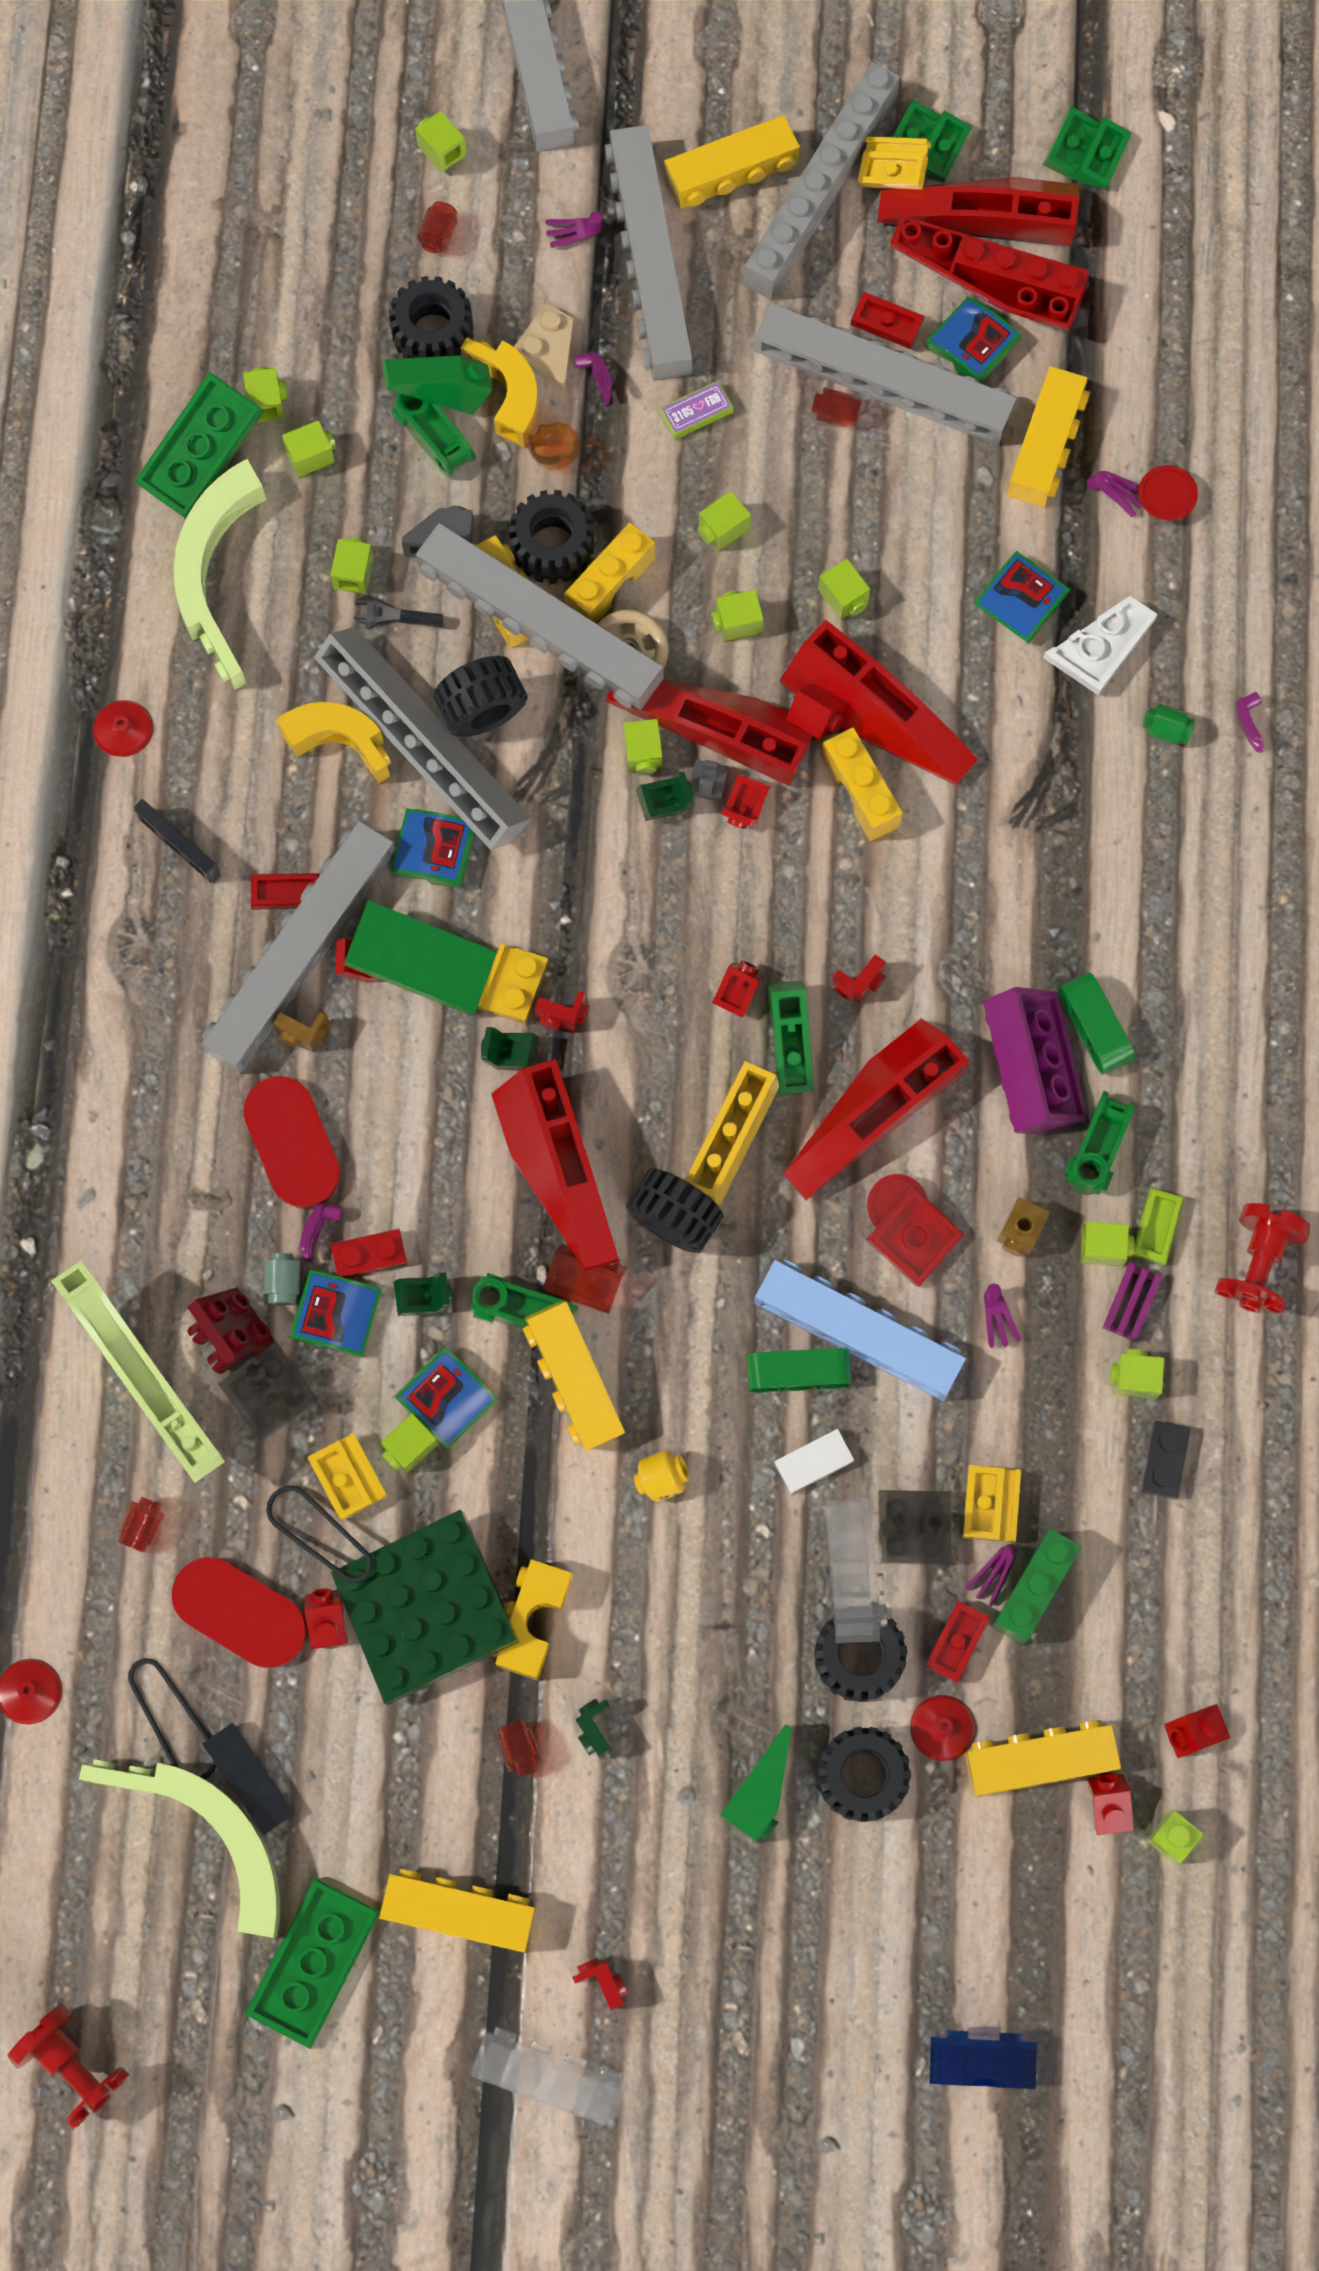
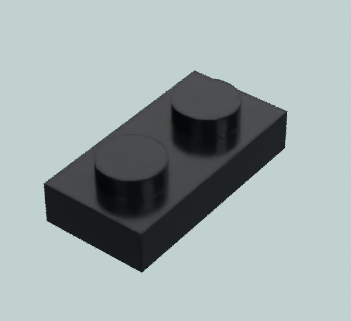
(1165, 1460)

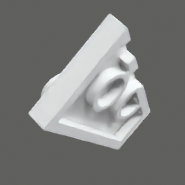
(1103, 646)

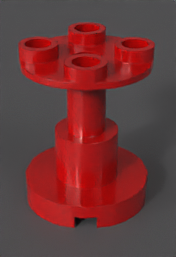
(1266, 1247)
(57, 2055)

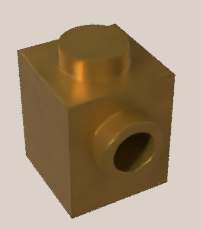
(1023, 1227)

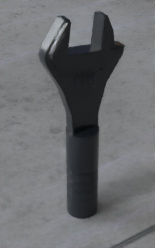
(381, 613)

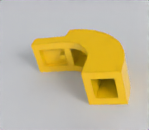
(509, 367)
(335, 723)

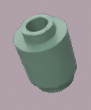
(281, 1279)

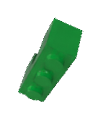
(1036, 1586)

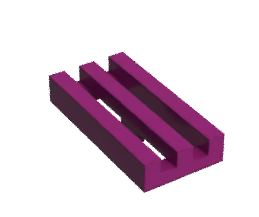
(1143, 1274)

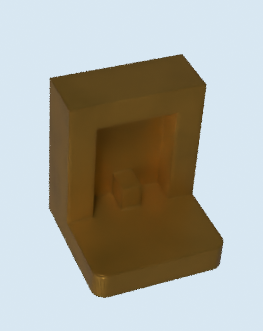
(295, 1033)

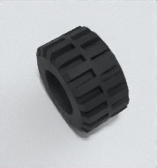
(426, 299)
(545, 512)
(480, 696)
(674, 1210)
(861, 1687)
(896, 1769)

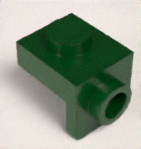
(665, 797)
(509, 1050)
(422, 1295)
(592, 1738)

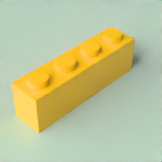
(732, 162)
(1047, 437)
(733, 1131)
(574, 1376)
(1042, 1760)
(458, 1912)

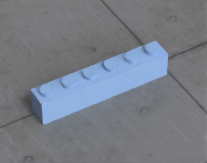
(864, 1332)

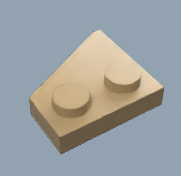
(548, 344)

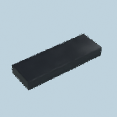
(177, 841)
(248, 1779)

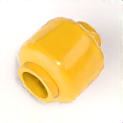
(661, 1475)

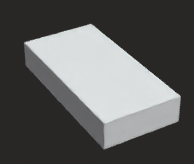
(814, 1461)

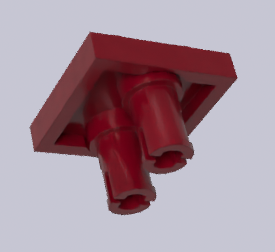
(230, 1326)

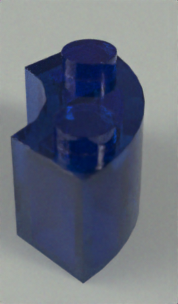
(983, 2061)

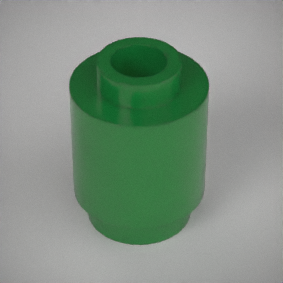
(1168, 724)

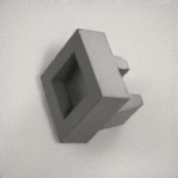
(709, 779)

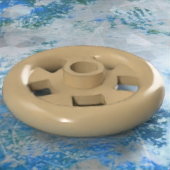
(644, 626)

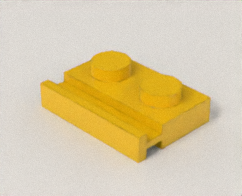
(894, 163)
(513, 983)
(347, 1477)
(991, 1503)

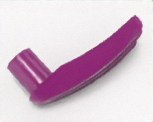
(577, 229)
(599, 371)
(1116, 489)
(1249, 729)
(315, 1225)
(995, 1306)
(1001, 1564)

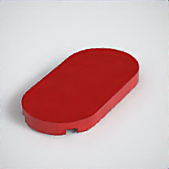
(291, 1142)
(239, 1612)

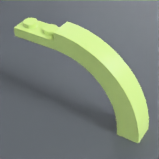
(204, 526)
(137, 1371)
(248, 1850)

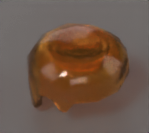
(554, 446)

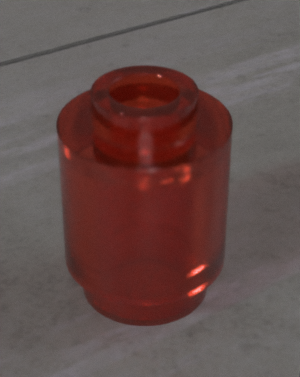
(437, 227)
(836, 407)
(140, 1524)
(519, 1749)

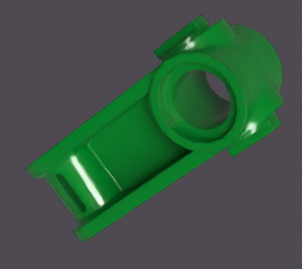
(434, 433)
(1100, 1145)
(514, 1302)

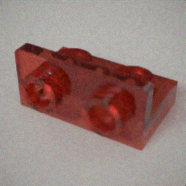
(592, 1288)

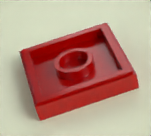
(915, 1236)

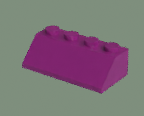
(1035, 1060)

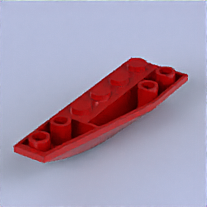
(991, 207)
(997, 273)
(878, 704)
(729, 725)
(877, 1102)
(553, 1159)

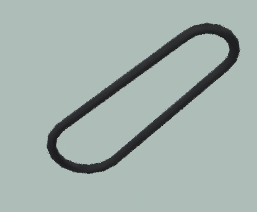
(308, 1548)
(150, 1718)

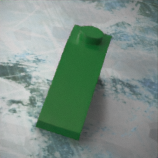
(443, 380)
(791, 1036)
(759, 1796)

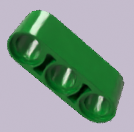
(1096, 1023)
(798, 1370)

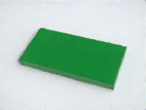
(199, 445)
(420, 958)
(312, 1963)

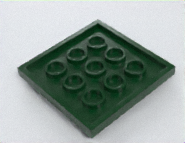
(425, 1608)

